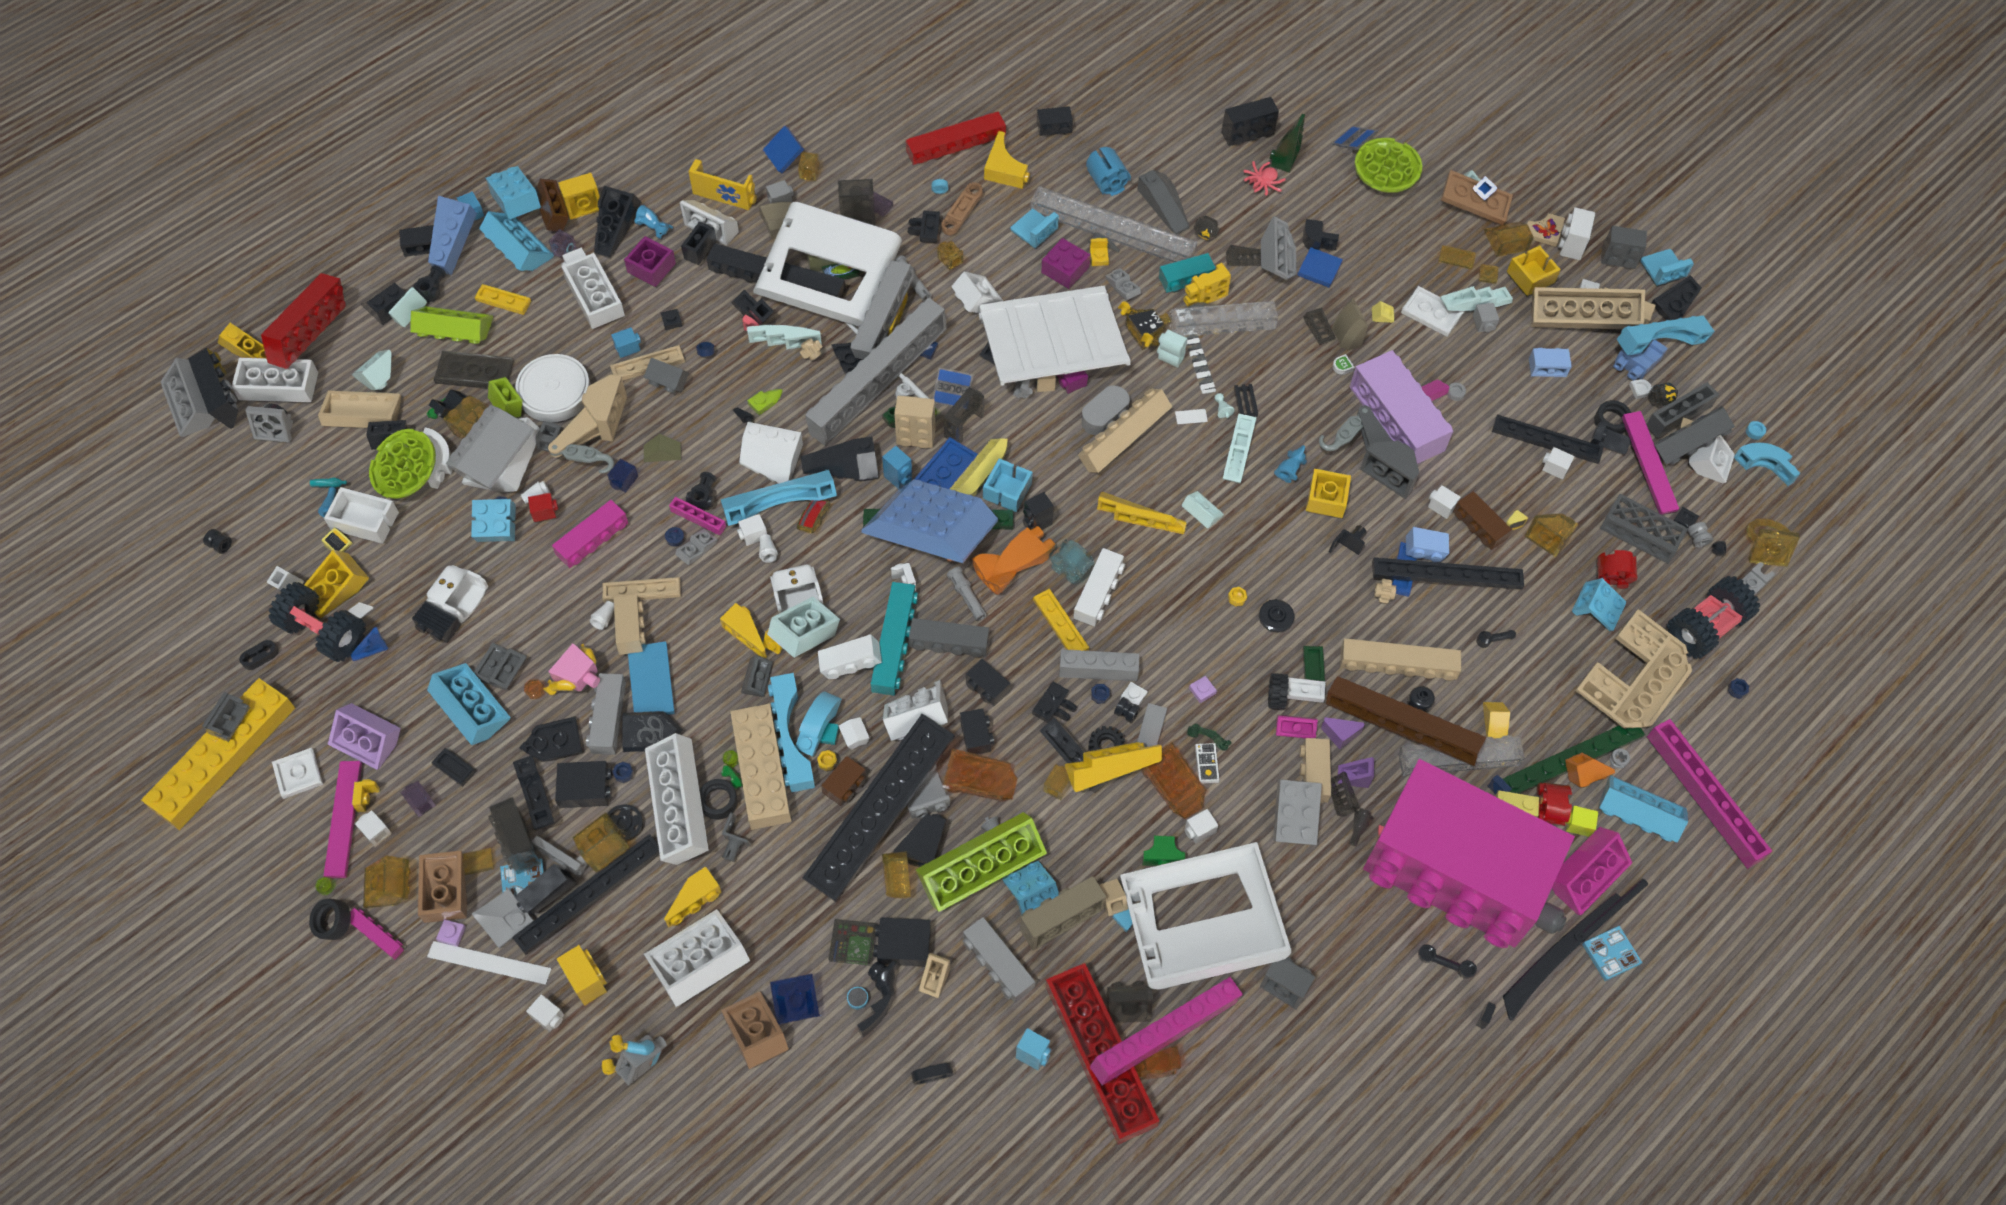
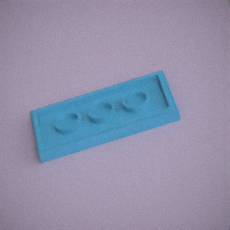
(651, 679)

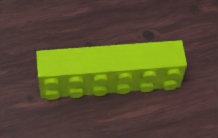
(981, 861)

